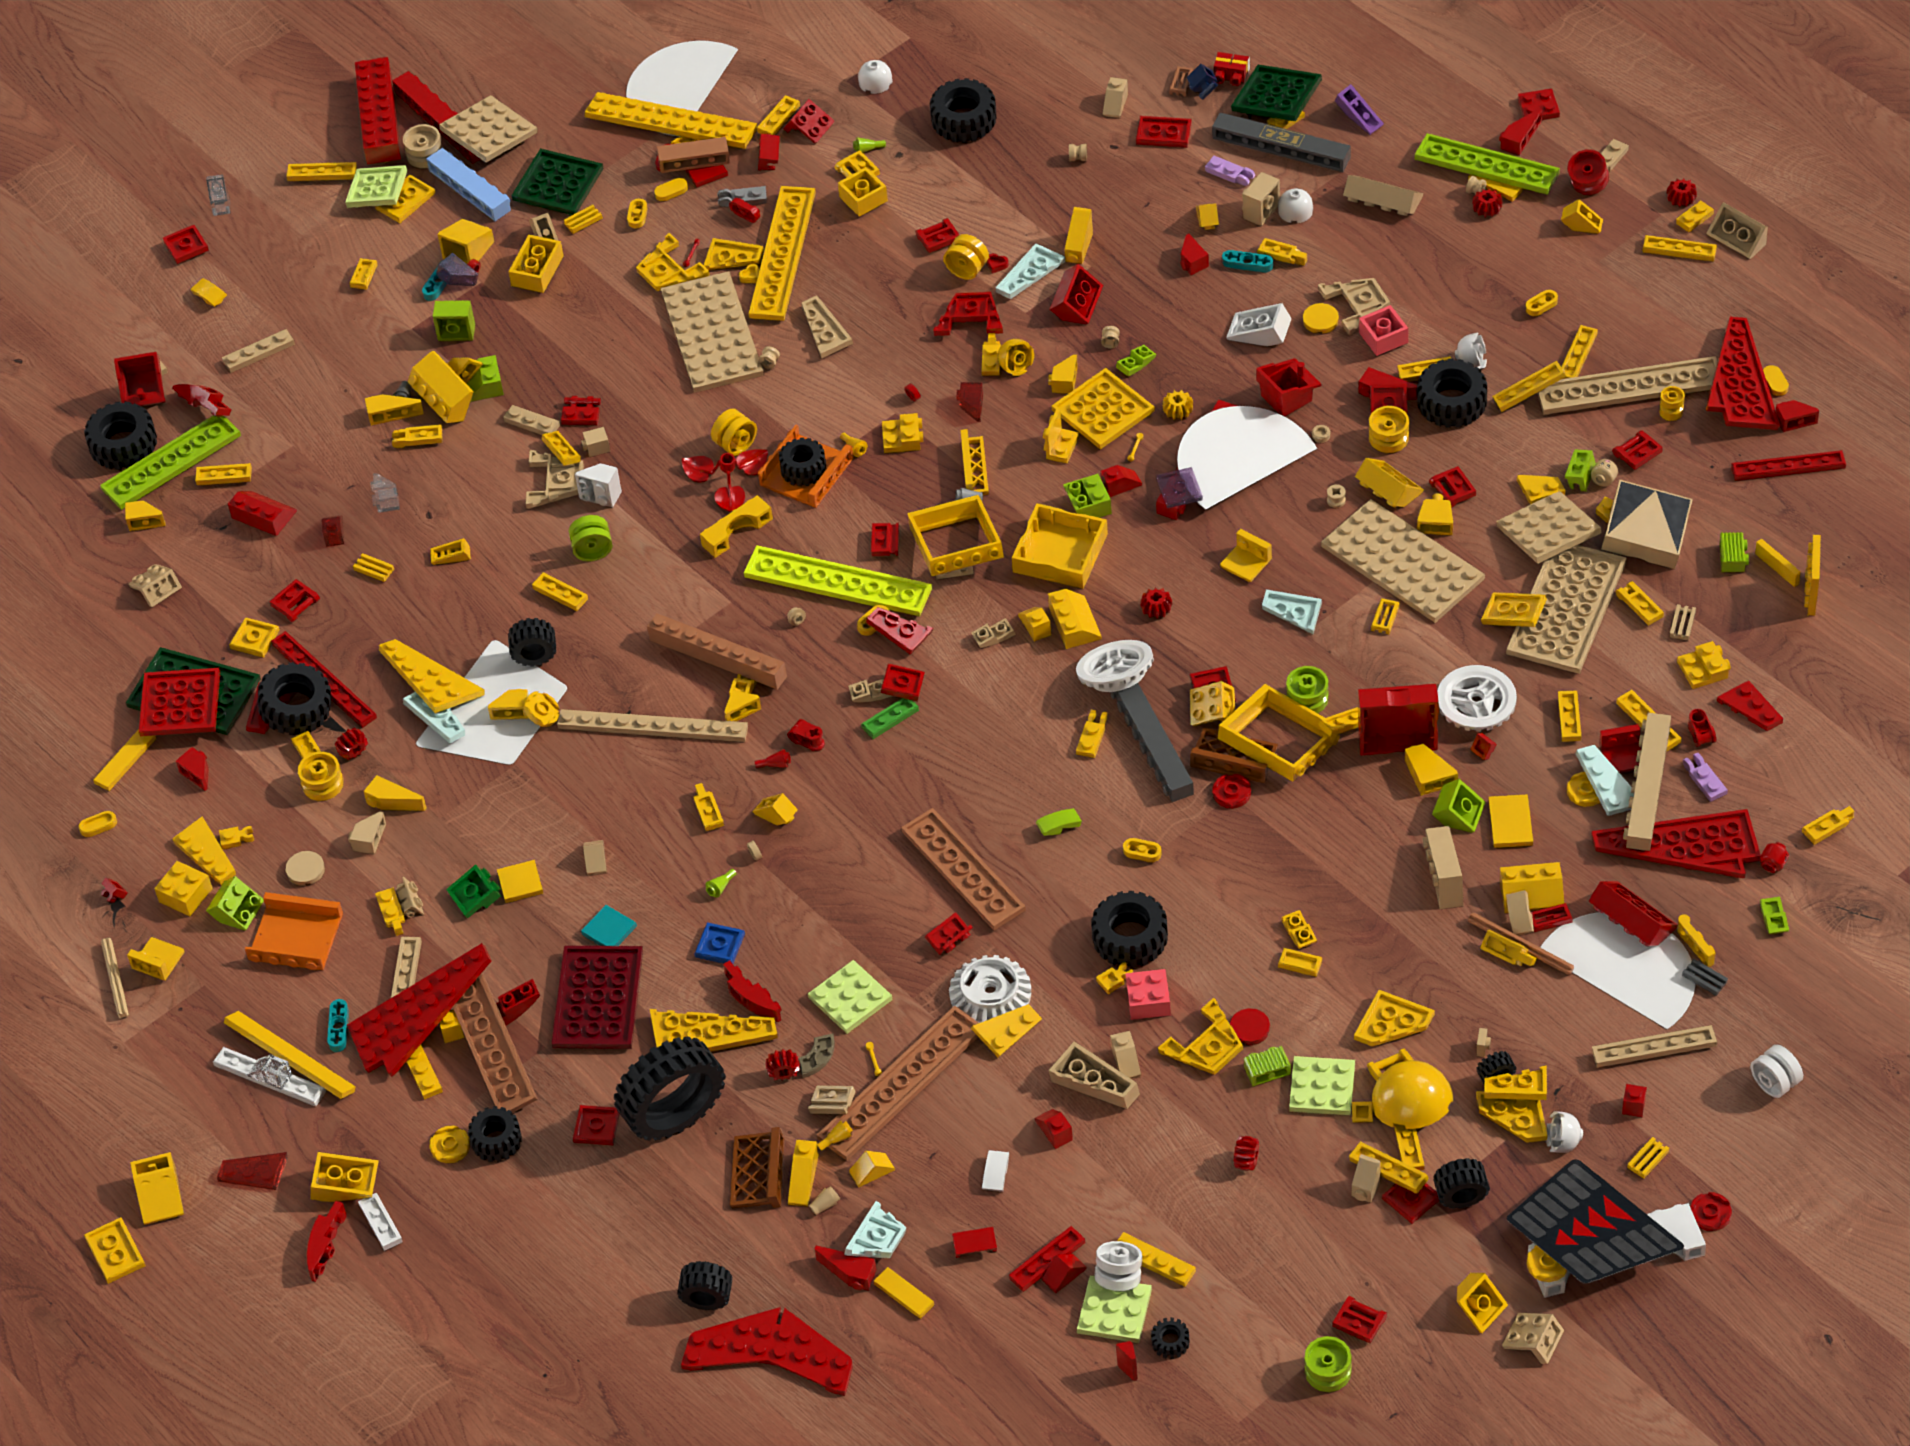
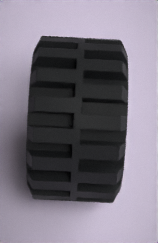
(801, 451)
(532, 642)
(495, 1147)
(1461, 1183)
(704, 1285)

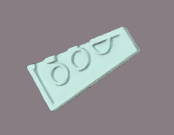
(1031, 268)
(442, 722)
(1606, 780)

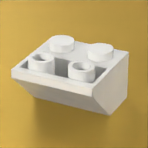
(599, 484)

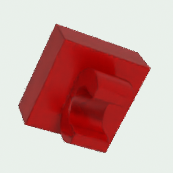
(1483, 746)
(114, 889)

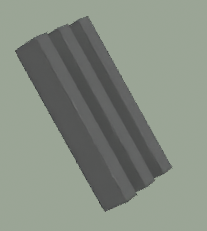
(1706, 974)

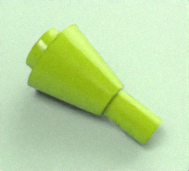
(866, 144)
(717, 885)

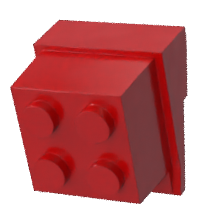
(140, 379)
(1286, 385)

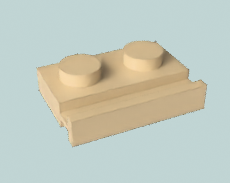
(831, 1099)

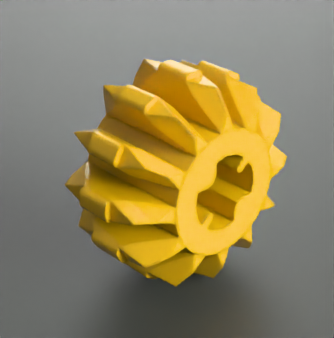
(1177, 404)

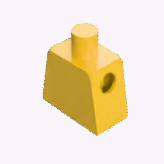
(1435, 516)

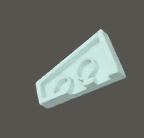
(1293, 608)

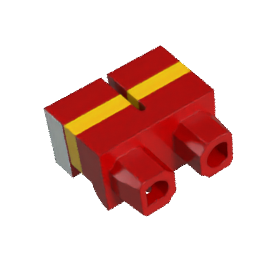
(1231, 68)

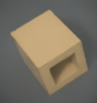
(595, 442)

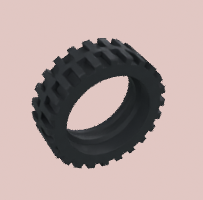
(658, 1070)

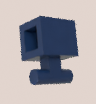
(1202, 81)

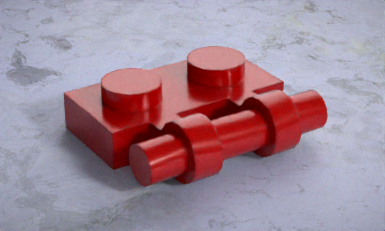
(580, 415)

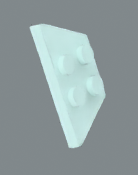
(877, 1235)

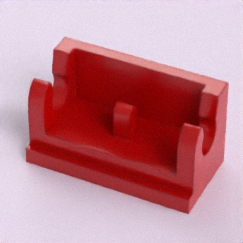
(768, 151)
(974, 1241)

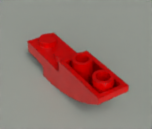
(204, 397)
(751, 996)
(517, 1001)
(320, 1243)

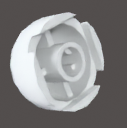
(875, 76)
(1295, 205)
(1471, 350)
(1563, 1132)

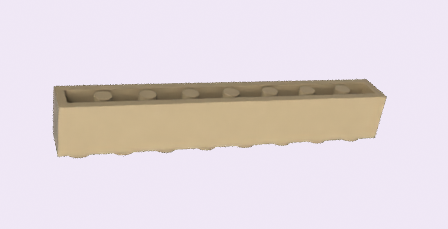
(1648, 782)

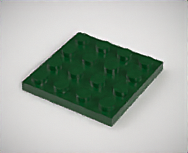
(1276, 92)
(557, 182)

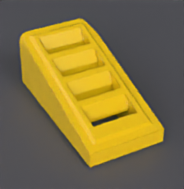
(461, 553)

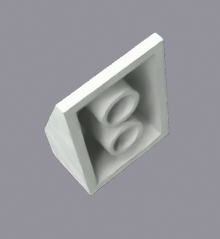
(1260, 326)

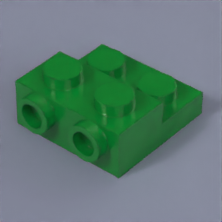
(474, 890)

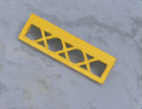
(966, 449)

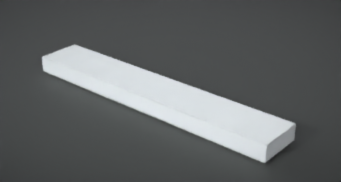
(295, 1087)

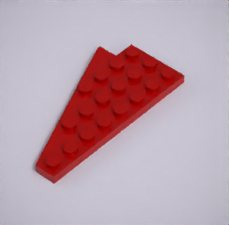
(1740, 382)
(1703, 843)
(403, 1022)

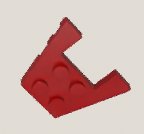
(970, 308)

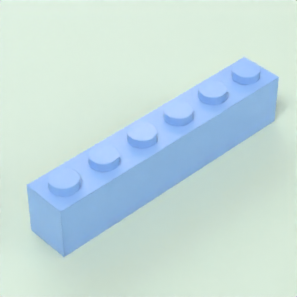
(468, 184)

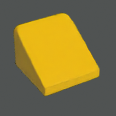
(1362, 1111)

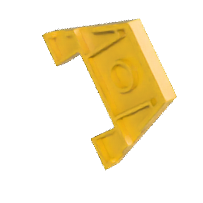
(663, 271)
(1212, 1048)

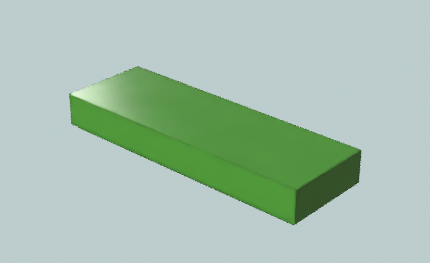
(889, 717)

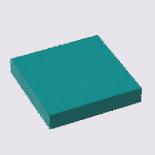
(608, 927)

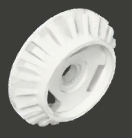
(1115, 665)
(1476, 680)
(976, 1001)

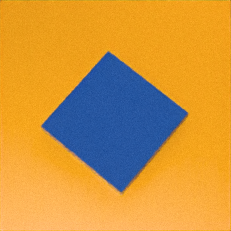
(719, 943)

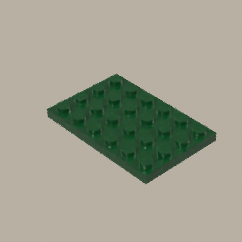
(234, 686)

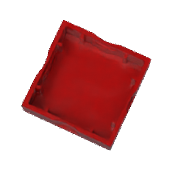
(1397, 718)

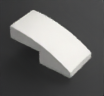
(995, 1171)

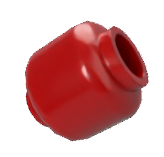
(1774, 857)

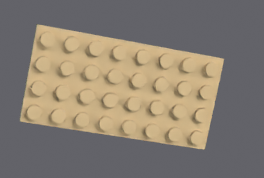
(711, 332)
(1403, 560)
(1577, 595)

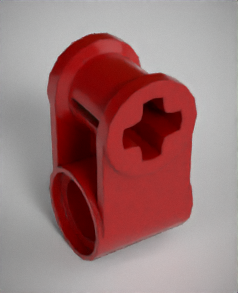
(1701, 731)
(807, 735)

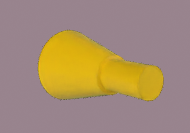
(859, 446)
(838, 1133)

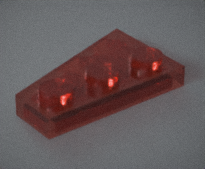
(254, 1171)

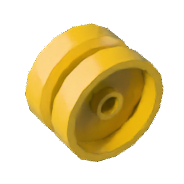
(966, 256)
(1388, 429)
(733, 432)
(320, 776)

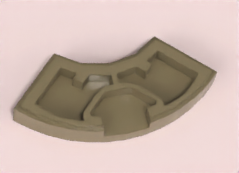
(818, 1056)

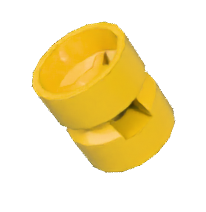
(1671, 403)

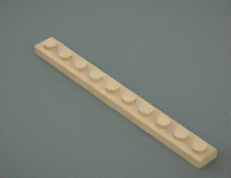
(652, 725)

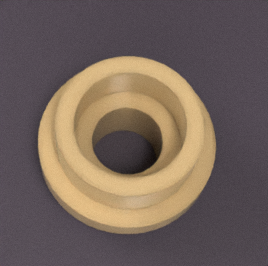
(796, 616)

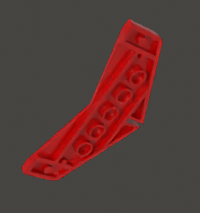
(762, 1340)

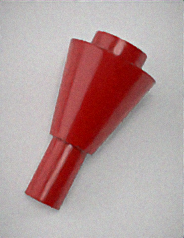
(778, 759)

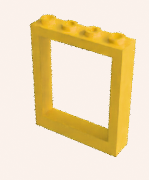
(952, 513)
(1266, 697)

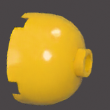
(1015, 356)

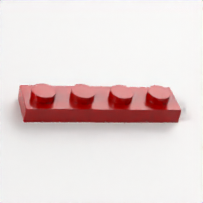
(1037, 1265)

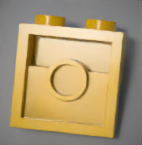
(902, 434)
(1704, 665)

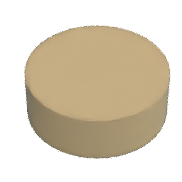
(1320, 433)
(754, 850)

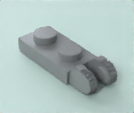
(752, 195)

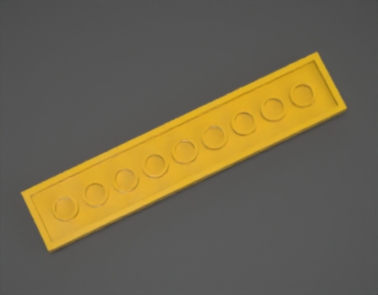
(670, 119)
(782, 253)

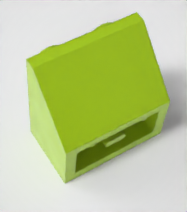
(1089, 496)
(235, 904)

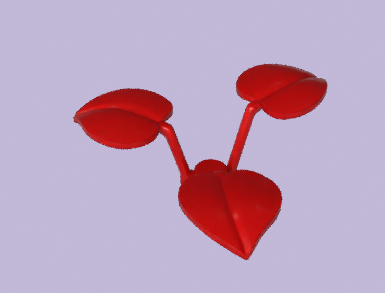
(727, 498)

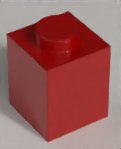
(1634, 1100)

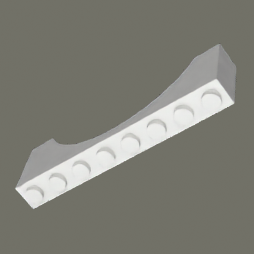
(1676, 1220)

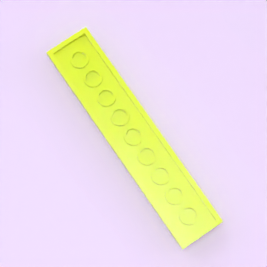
(837, 580)

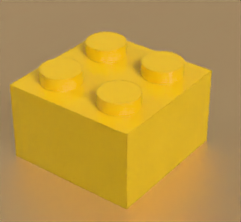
(862, 191)
(183, 888)

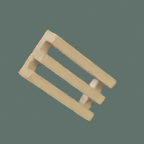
(1685, 611)

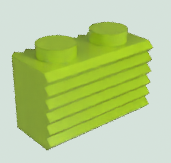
(1733, 552)
(1267, 1065)

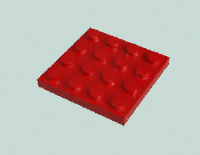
(179, 702)

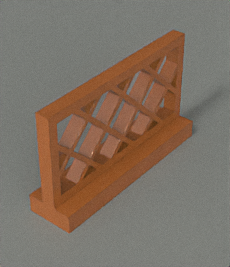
(1230, 763)
(773, 1165)

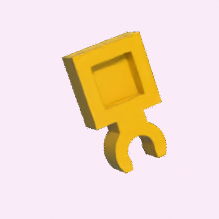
(233, 836)
(1111, 979)

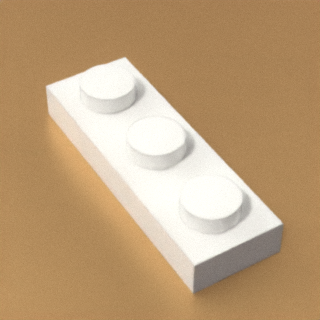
(380, 1222)

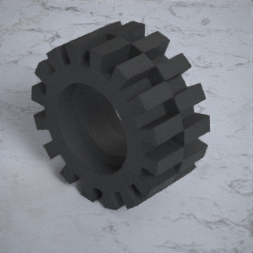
(1495, 1065)
(1170, 1348)

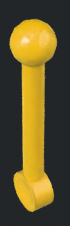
(1139, 436)
(869, 1046)

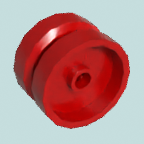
(1588, 172)

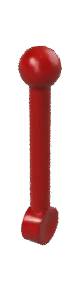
(686, 263)

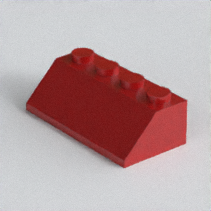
(1632, 913)

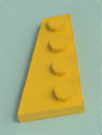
(203, 848)

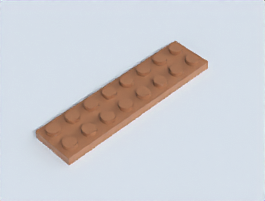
(963, 869)
(493, 1048)

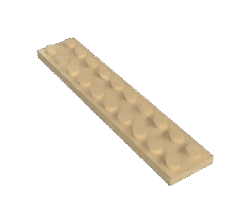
(1627, 385)

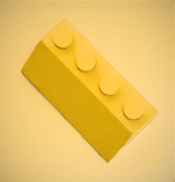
(441, 388)

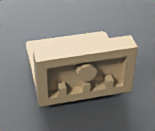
(156, 584)
(1534, 1333)

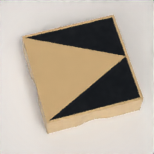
(1647, 524)

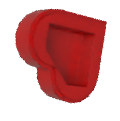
(997, 263)

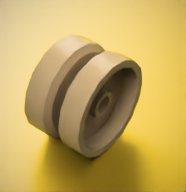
(421, 143)

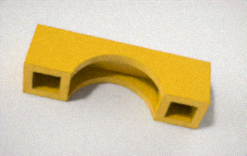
(751, 514)

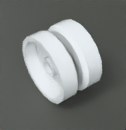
(1776, 1071)
(1118, 1266)

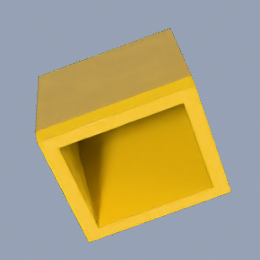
(465, 240)

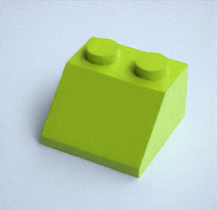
(486, 381)
(1458, 806)

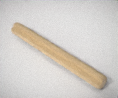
(114, 977)

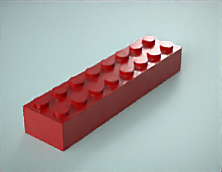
(377, 110)

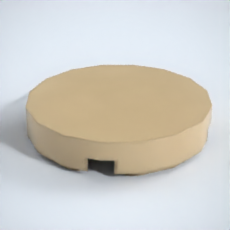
(305, 868)

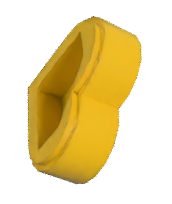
(749, 274)

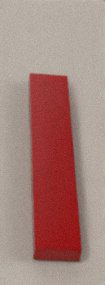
(1788, 465)

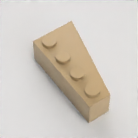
(1444, 867)
(1094, 1077)

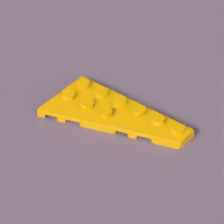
(430, 680)
(714, 1030)

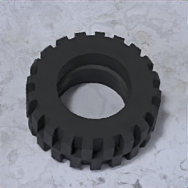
(965, 125)
(1452, 410)
(117, 419)
(297, 679)
(1123, 909)

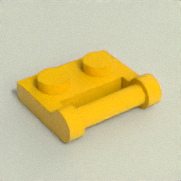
(857, 162)

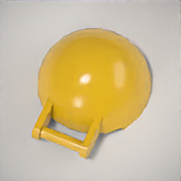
(1409, 1092)

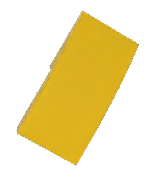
(209, 292)
(1298, 929)

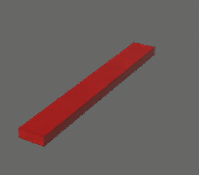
(340, 694)

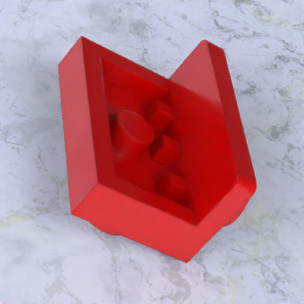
(948, 933)

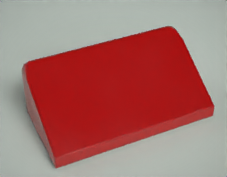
(1127, 1359)

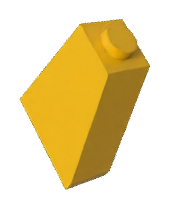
(1079, 235)
(1428, 769)

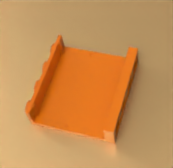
(812, 495)
(295, 931)

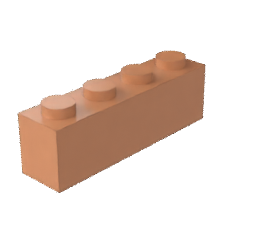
(693, 155)

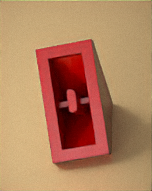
(1062, 1271)

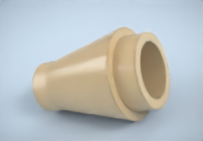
(824, 1201)

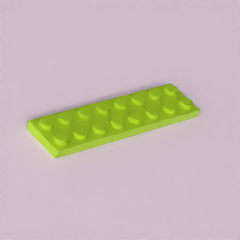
(1487, 163)
(170, 460)

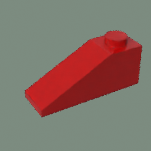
(1520, 132)
(1376, 377)
(853, 1270)

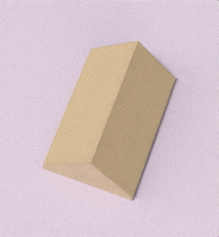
(1738, 231)

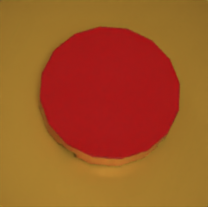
(1231, 791)
(1250, 1026)
(1711, 1211)

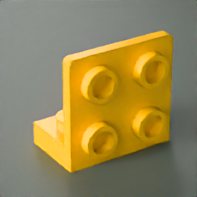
(1058, 441)
(1248, 556)
(1211, 703)
(156, 958)

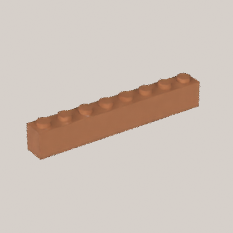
(717, 651)

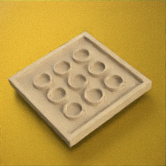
(488, 128)
(1548, 527)

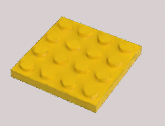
(1103, 408)

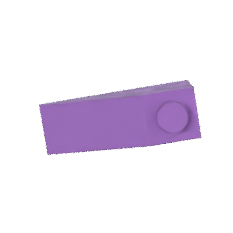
(1358, 110)

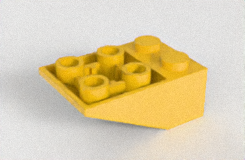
(157, 1188)

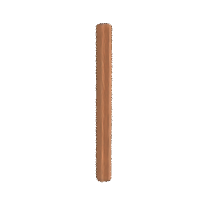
(1534, 950)

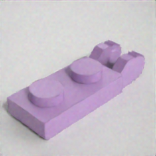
(1229, 171)
(1705, 778)

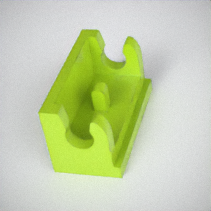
(1580, 469)

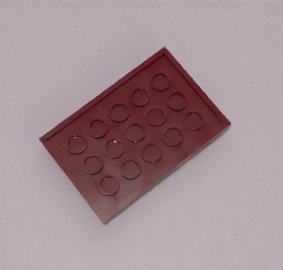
(597, 997)

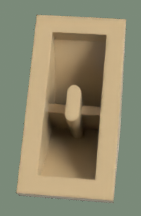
(595, 857)

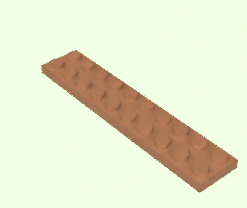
(903, 1081)

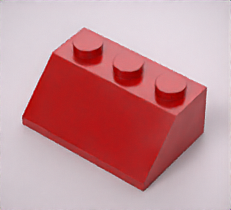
(1076, 295)
(260, 511)

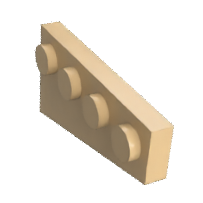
(825, 328)

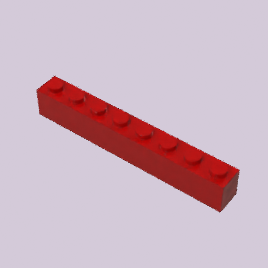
(428, 106)

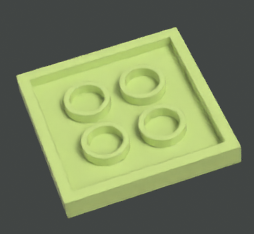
(376, 186)
(850, 996)
(1322, 1085)
(1114, 1313)

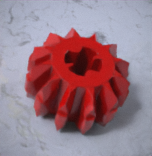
(1681, 192)
(1487, 202)
(1156, 602)
(351, 743)
(782, 1064)
(1246, 1153)

